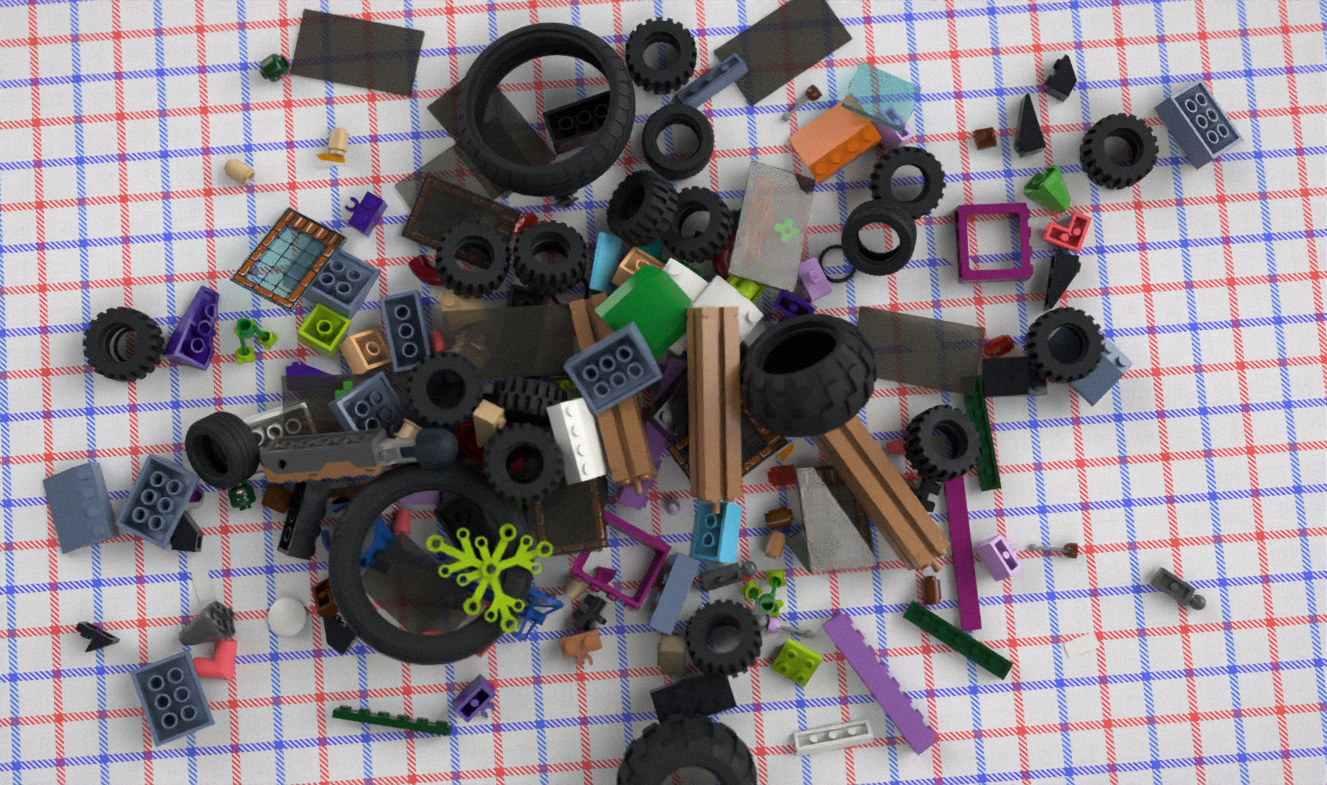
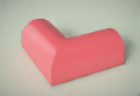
(1070, 237)
(221, 665)

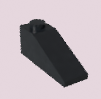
(1028, 131)
(1061, 273)

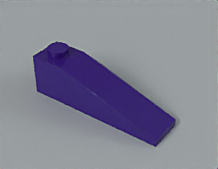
(193, 337)

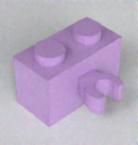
(892, 138)
(812, 280)
(998, 557)

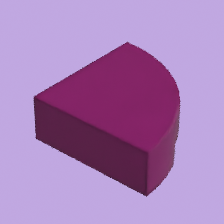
(605, 574)

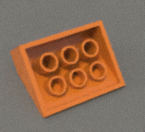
(834, 141)

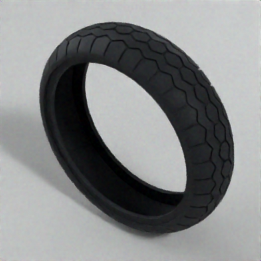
(516, 49)

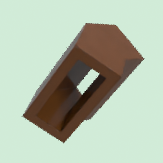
(277, 499)

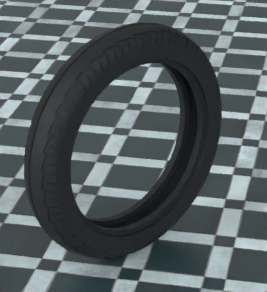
(346, 553)

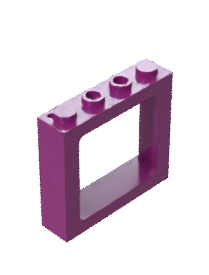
(965, 274)
(661, 551)

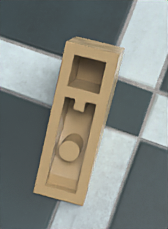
(487, 421)

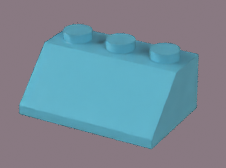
(606, 263)
(717, 533)

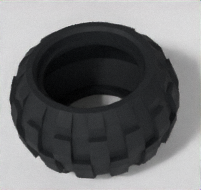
(807, 375)
(686, 744)

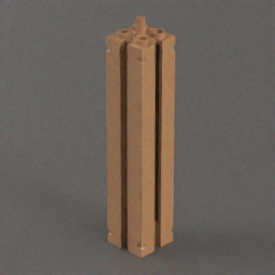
(714, 404)
(623, 423)
(884, 495)

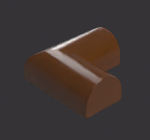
(344, 494)
(324, 599)

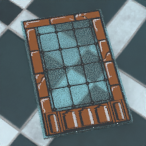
(289, 259)

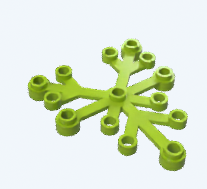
(468, 559)

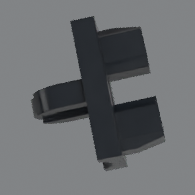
(923, 492)
(586, 619)

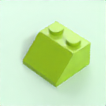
(324, 331)

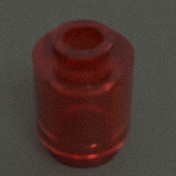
(524, 222)
(998, 346)

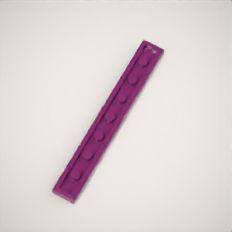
(962, 554)

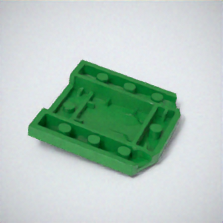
(653, 304)

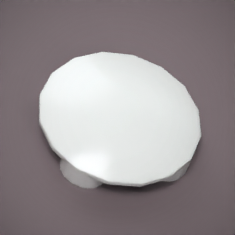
(287, 616)

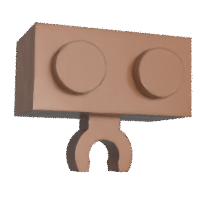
(580, 645)

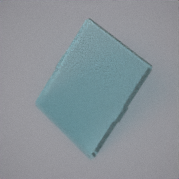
(881, 97)

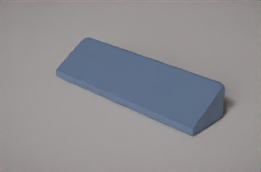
(713, 81)

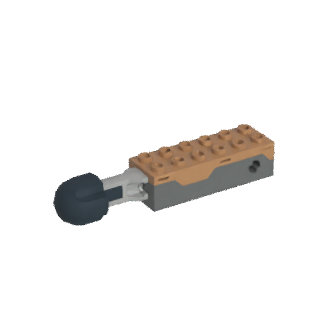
(353, 453)

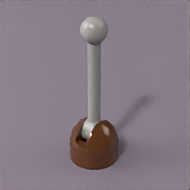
(812, 94)
(1069, 550)

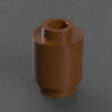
(779, 518)
(931, 590)

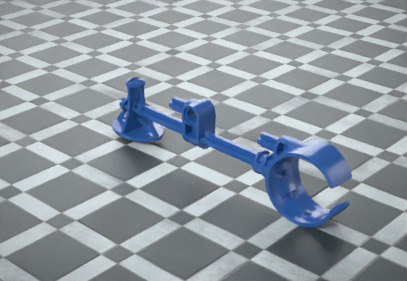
(384, 536)

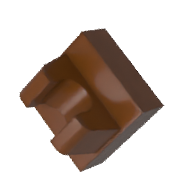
(985, 138)

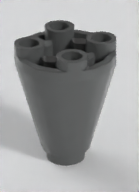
(210, 625)

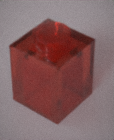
(782, 475)

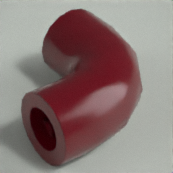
(721, 262)
(424, 271)

